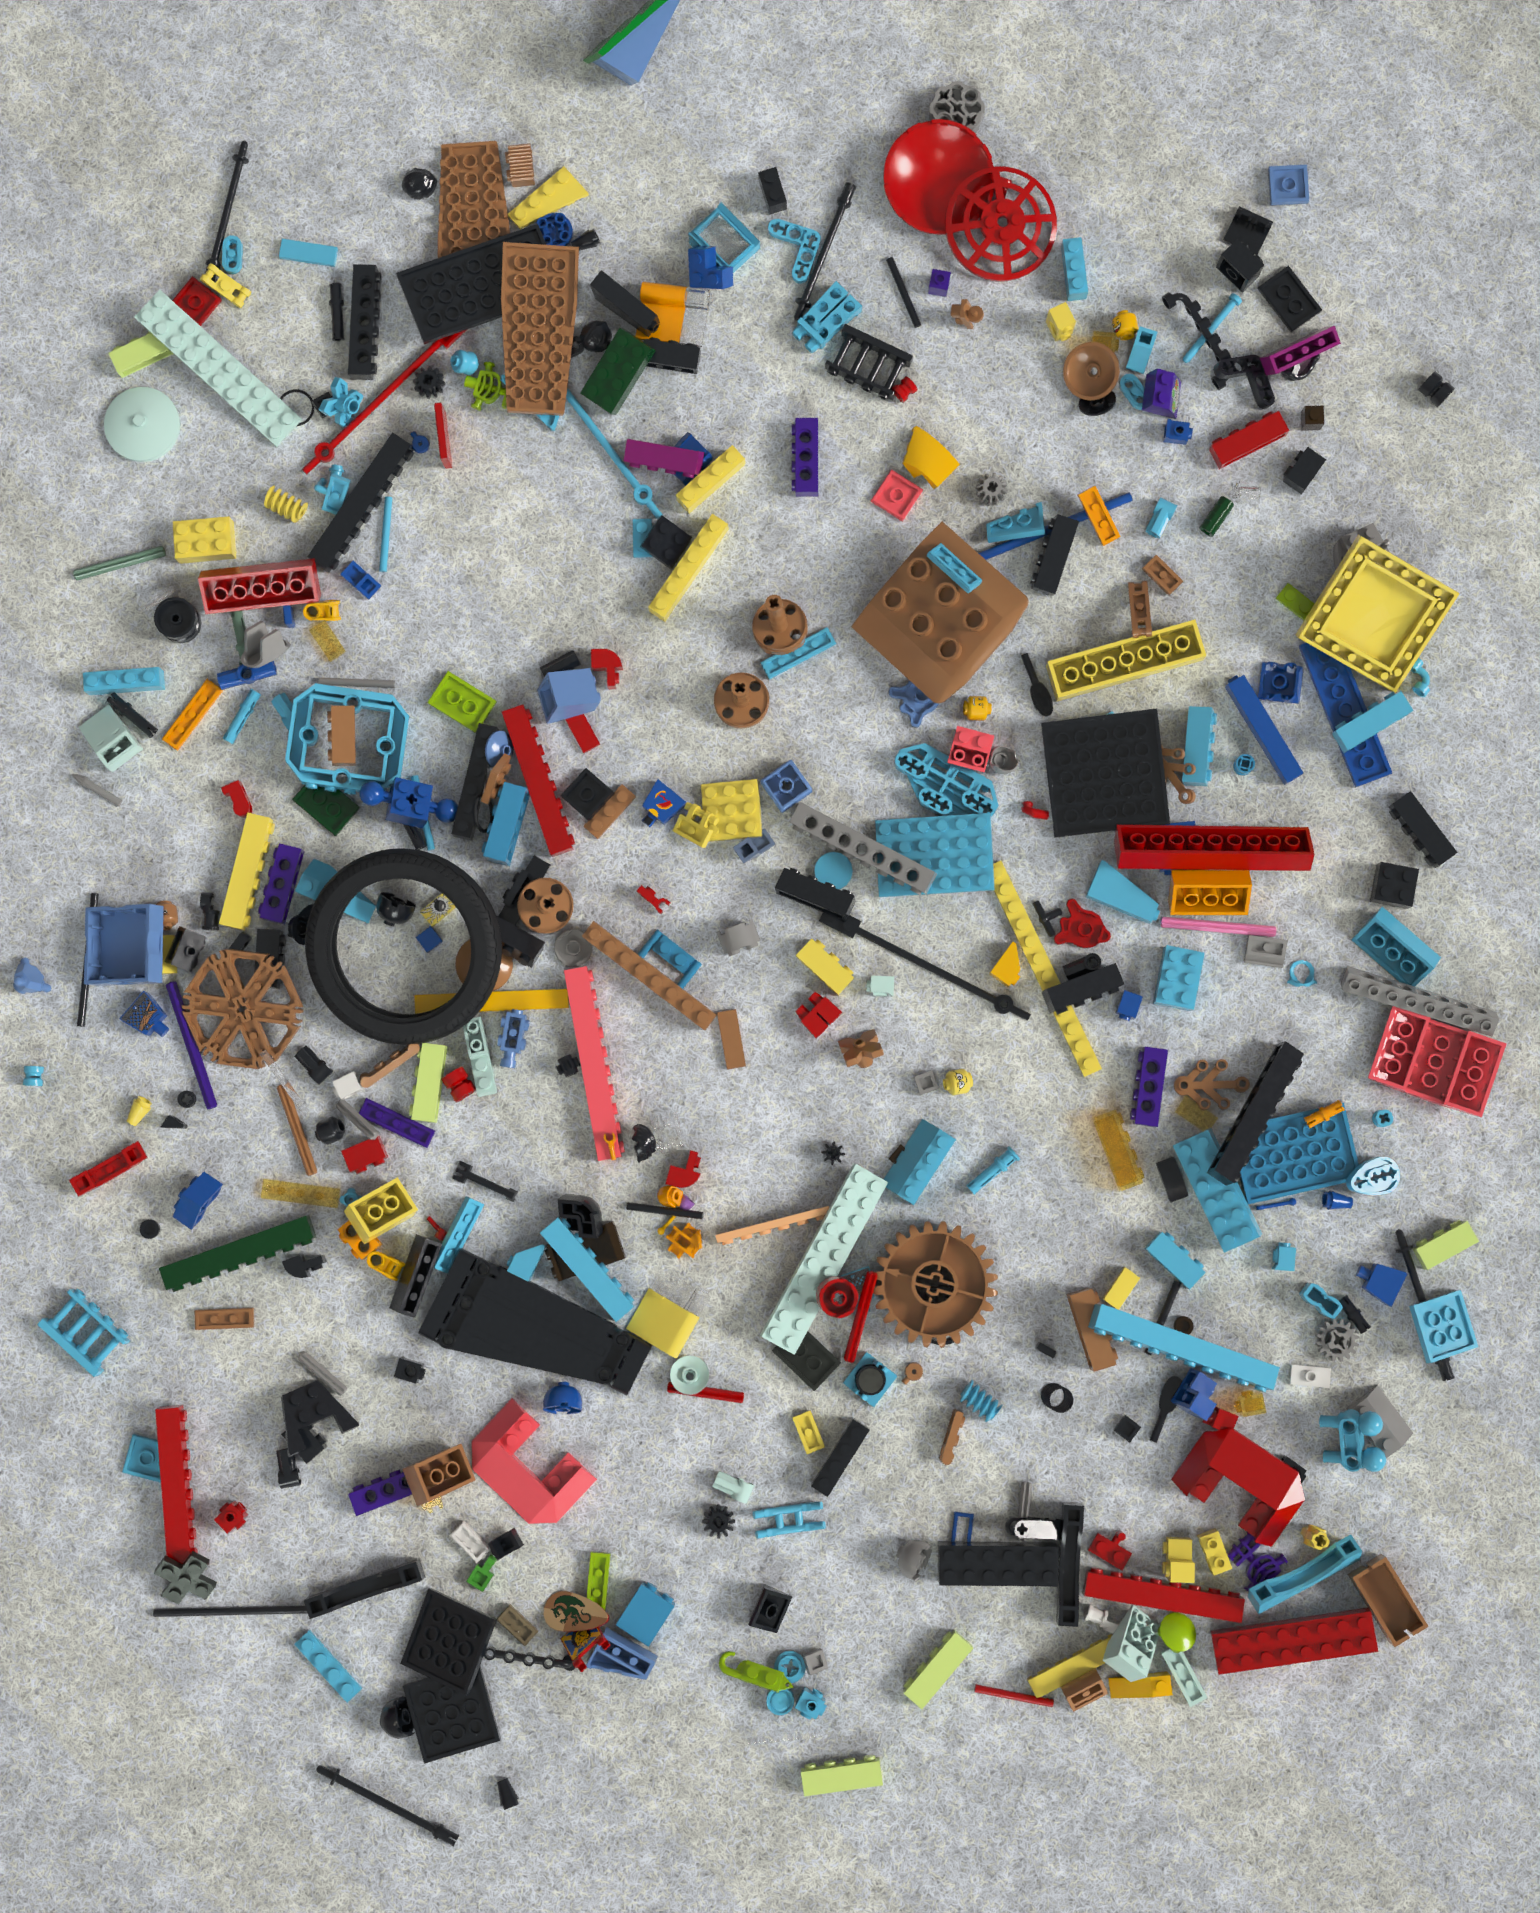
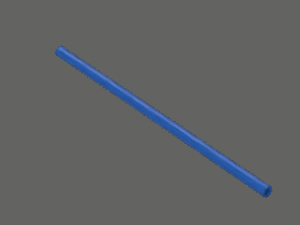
(1081, 516)

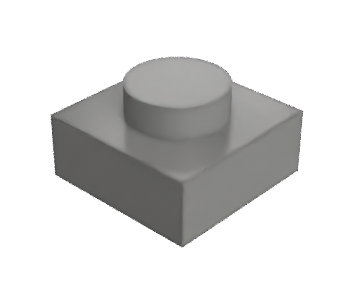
(926, 1082)
(815, 1661)

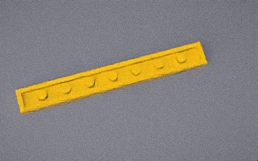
(502, 1000)

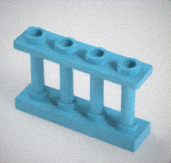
(65, 1338)

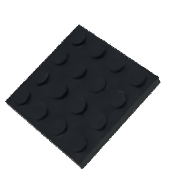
(448, 1641)
(449, 1720)

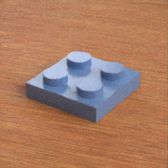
(1288, 185)

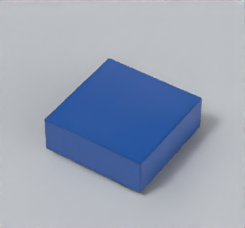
(289, 616)
(429, 939)

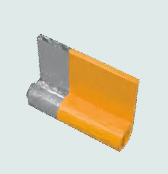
(679, 310)

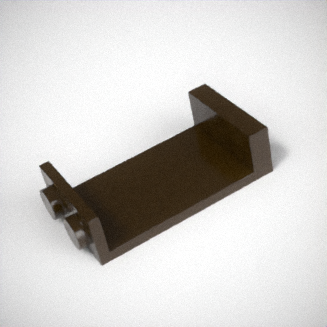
(606, 1247)

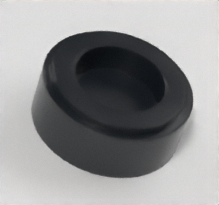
(149, 1229)

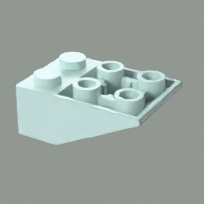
(110, 738)
(1132, 1645)

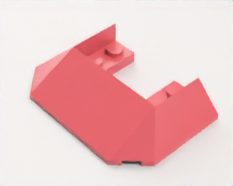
(513, 1481)

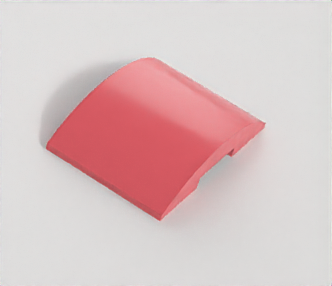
(1437, 1062)

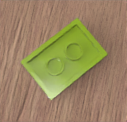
(461, 702)

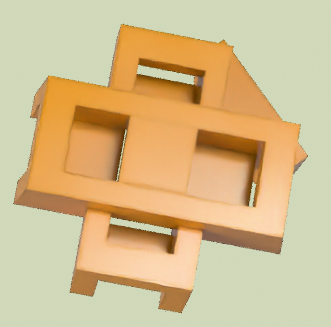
(688, 1238)

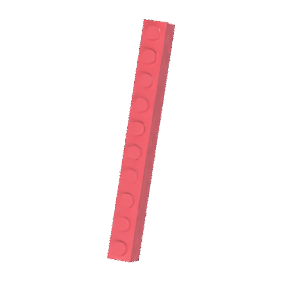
(592, 1061)

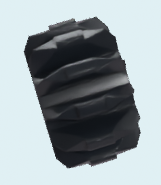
(435, 378)
(723, 1516)

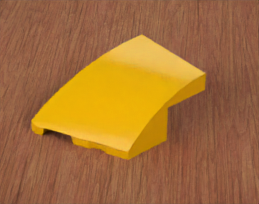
(928, 458)

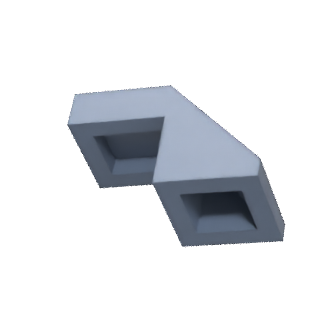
(754, 847)

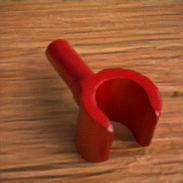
(441, 1233)

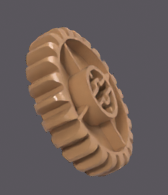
(926, 1317)

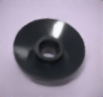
(1098, 406)

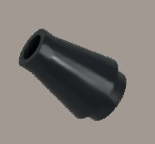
(587, 240)
(507, 1795)

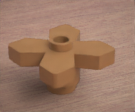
(861, 1050)

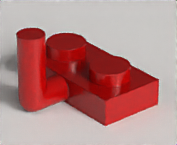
(1110, 1550)

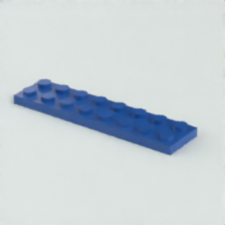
(1340, 702)

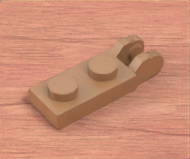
(951, 1438)

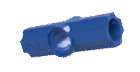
(235, 676)

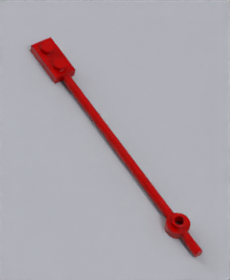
(446, 342)

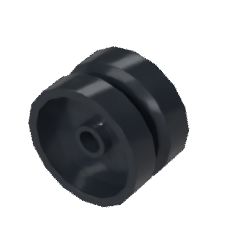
(167, 620)

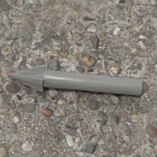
(83, 780)

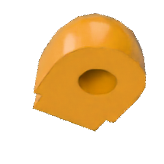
(669, 1196)

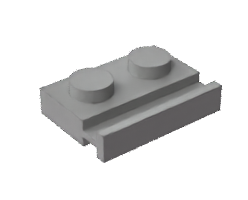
(1265, 951)

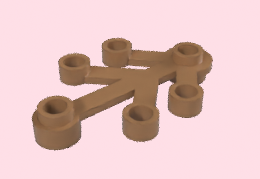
(1169, 769)
(1209, 1085)

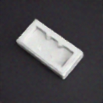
(1310, 1376)
(470, 1541)

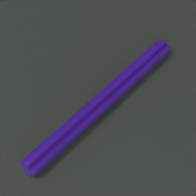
(191, 1046)

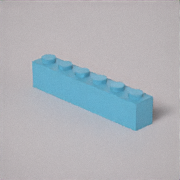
(587, 1269)

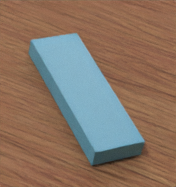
(308, 252)
(954, 568)

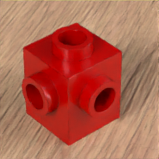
(226, 1520)

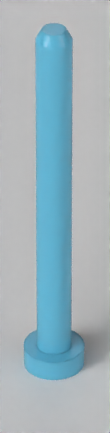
(1234, 300)

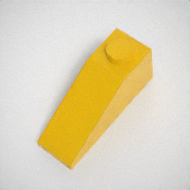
(1154, 1685)

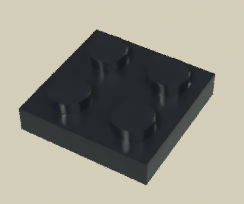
(666, 542)
(587, 794)

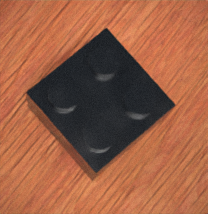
(1240, 265)
(1394, 885)

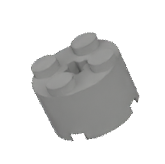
(738, 937)

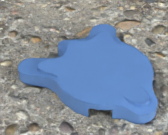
(914, 704)

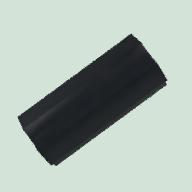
(563, 663)

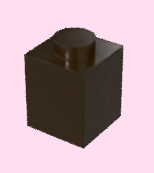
(1312, 418)

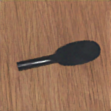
(1039, 693)
(1165, 1405)

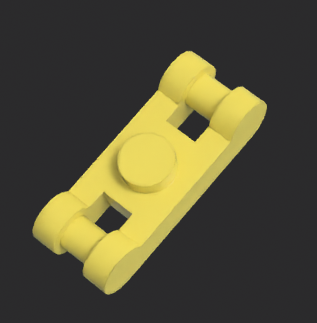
(225, 285)

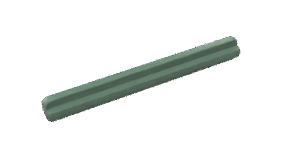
(118, 563)

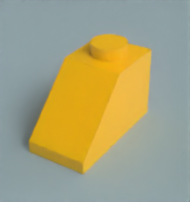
(1007, 967)

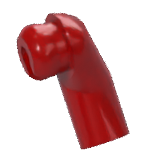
(1035, 813)

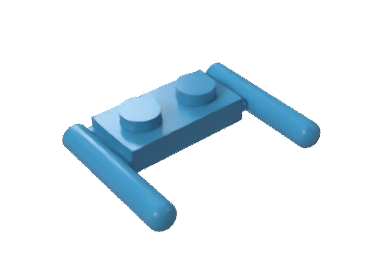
(672, 954)

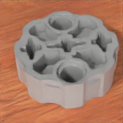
(969, 110)

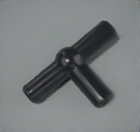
(1045, 917)

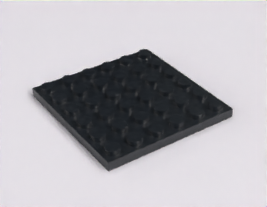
(1105, 772)

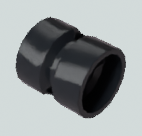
(1436, 389)

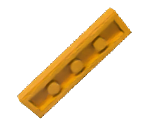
(192, 714)

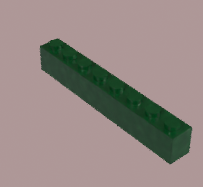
(237, 1252)

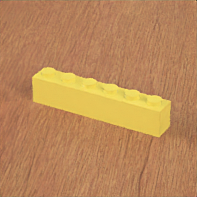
(688, 567)
(246, 872)

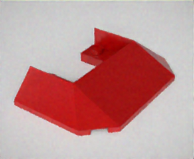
(1252, 1468)

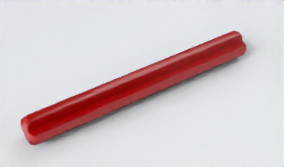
(860, 1316)

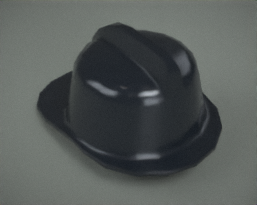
(298, 924)

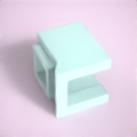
(881, 986)

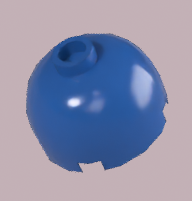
(562, 1399)

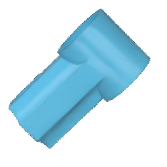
(1162, 514)

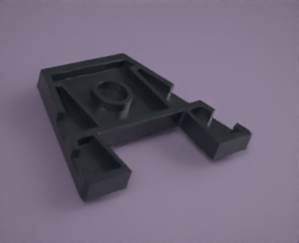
(307, 1407)

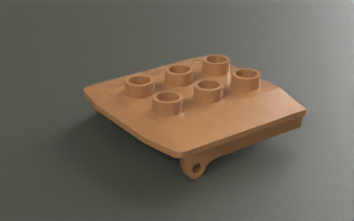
(935, 627)

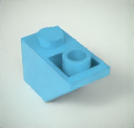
(1141, 350)

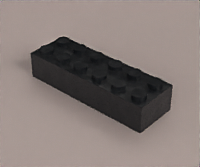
(997, 1563)

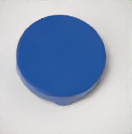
(556, 229)

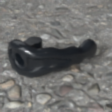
(1292, 372)

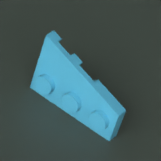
(1022, 525)

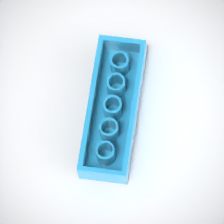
(1222, 1203)

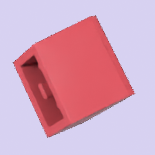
(970, 749)

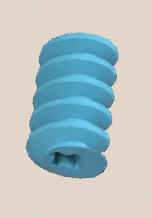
(980, 1401)

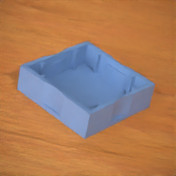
(123, 945)

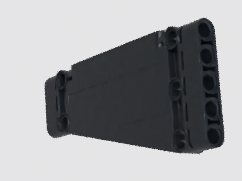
(529, 1326)

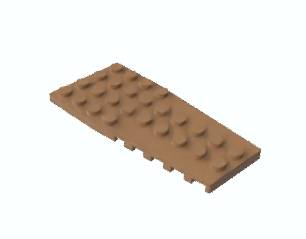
(470, 196)
(538, 325)

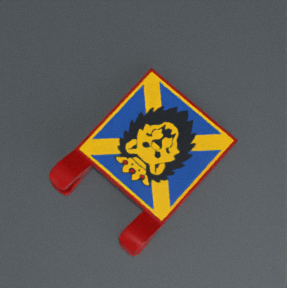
(580, 1642)

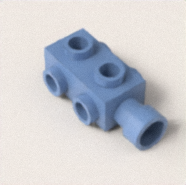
(512, 1033)

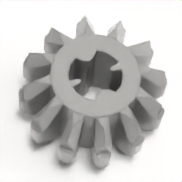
(991, 496)

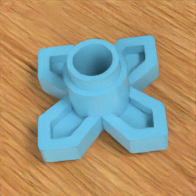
(343, 402)

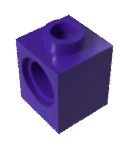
(939, 282)

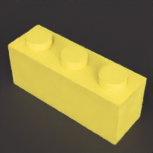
(825, 966)

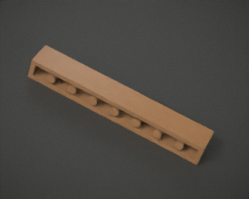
(649, 975)

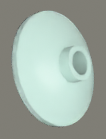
(689, 1365)

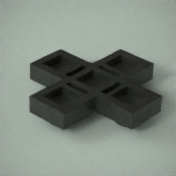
(185, 1577)

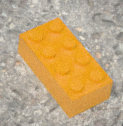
(1209, 892)

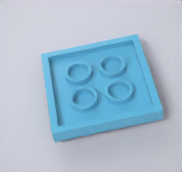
(1443, 1326)

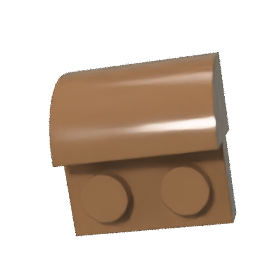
(1084, 1690)

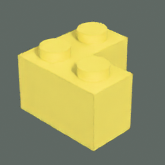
(1179, 1561)

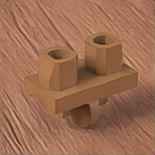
(966, 314)

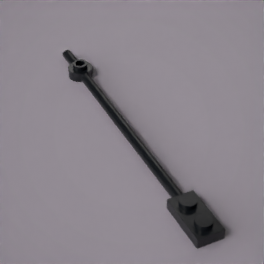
(852, 927)

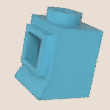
(1284, 1257)

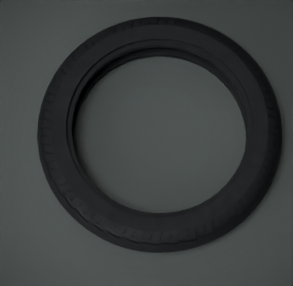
(351, 1006)

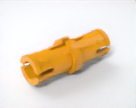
(1324, 1114)

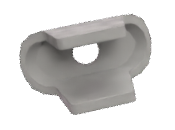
(262, 646)

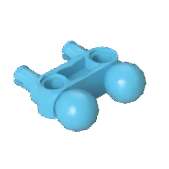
(1352, 1440)

